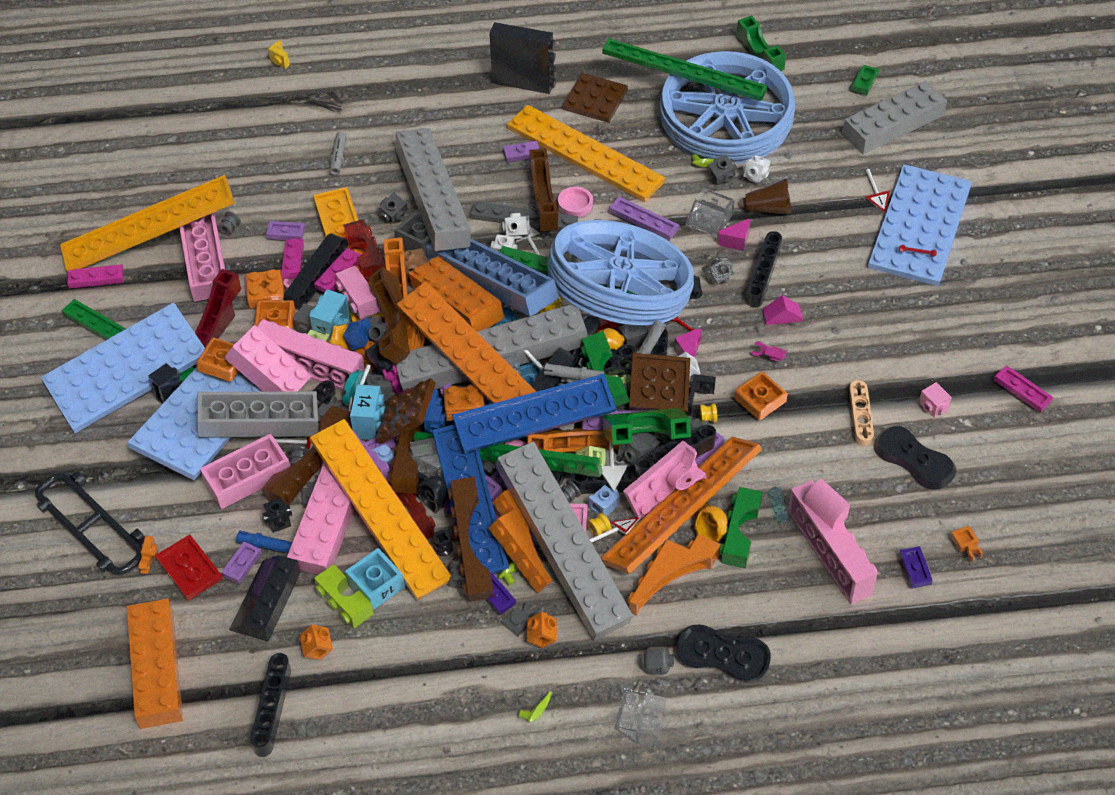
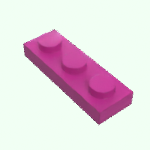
(292, 258)
(344, 261)
(96, 276)
(1023, 389)

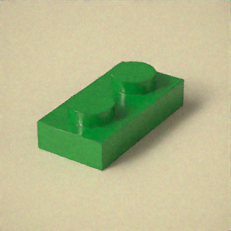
(865, 79)

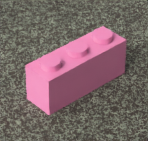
(358, 292)

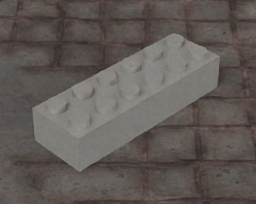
(894, 117)
(257, 414)

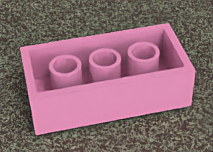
(266, 363)
(244, 470)

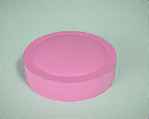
(575, 201)

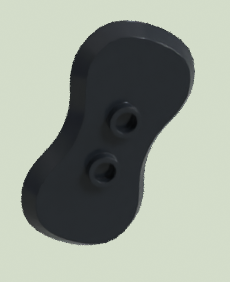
(927, 466)
(740, 656)

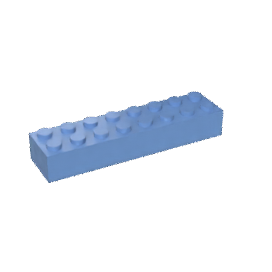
(503, 277)

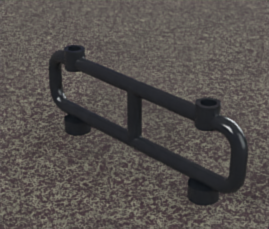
(75, 481)

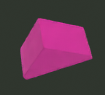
(735, 235)
(782, 311)
(688, 342)

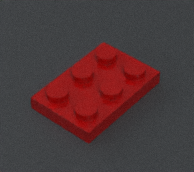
(189, 567)

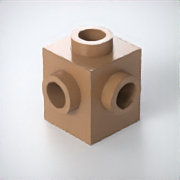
(414, 259)

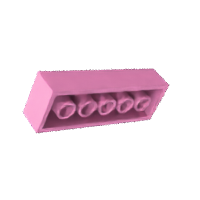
(202, 255)
(315, 355)
(322, 525)
(835, 548)

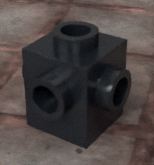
(277, 515)

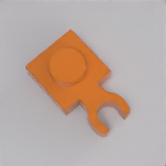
(967, 540)
(148, 553)

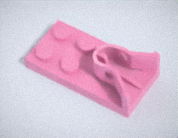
(664, 478)

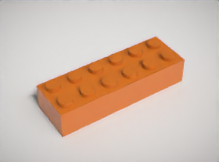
(465, 296)
(154, 664)

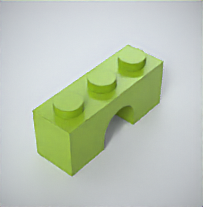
(352, 608)

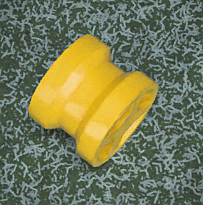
(708, 413)
(599, 524)

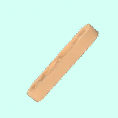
(861, 413)

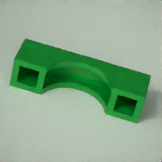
(751, 36)
(599, 351)
(737, 546)

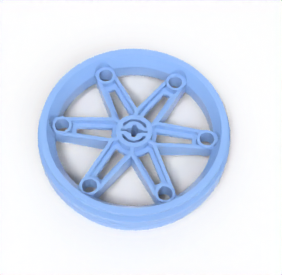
(727, 108)
(656, 262)

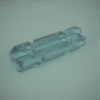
(778, 504)

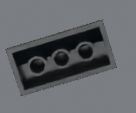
(266, 597)

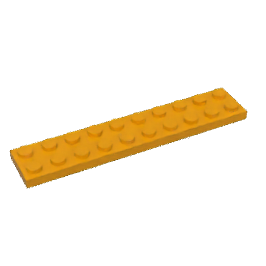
(586, 153)
(334, 210)
(147, 223)
(380, 509)

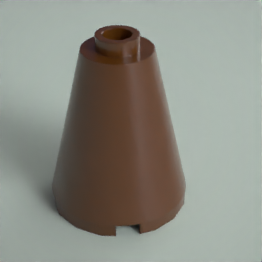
(769, 199)

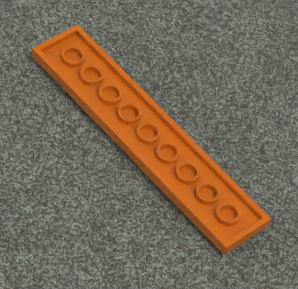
(463, 345)
(679, 506)

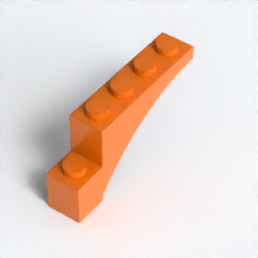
(395, 262)
(570, 440)
(514, 536)
(672, 563)

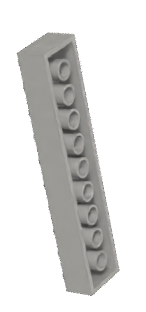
(432, 189)
(537, 334)
(564, 541)

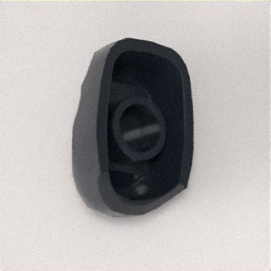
(433, 493)

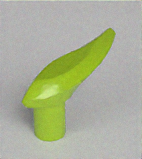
(701, 162)
(506, 574)
(537, 711)

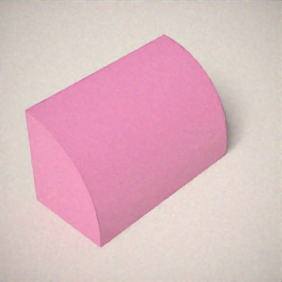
(827, 503)

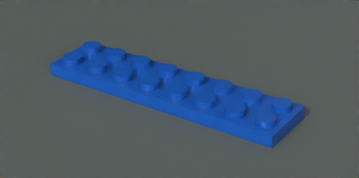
(533, 413)
(463, 465)

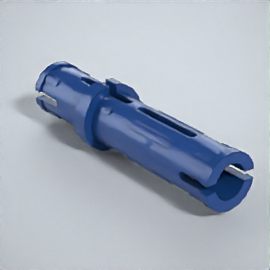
(261, 541)

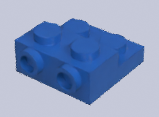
(434, 416)

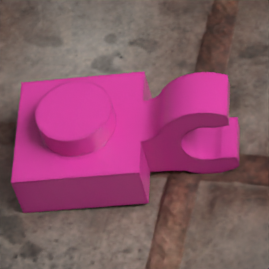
(774, 352)
(393, 377)

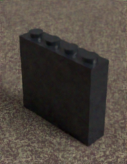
(522, 58)

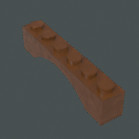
(545, 203)
(386, 289)
(405, 470)
(292, 480)
(478, 577)

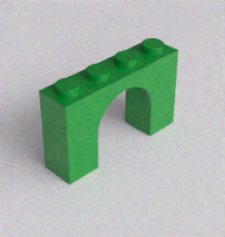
(620, 427)

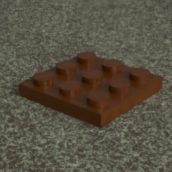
(595, 97)
(659, 382)
(405, 410)

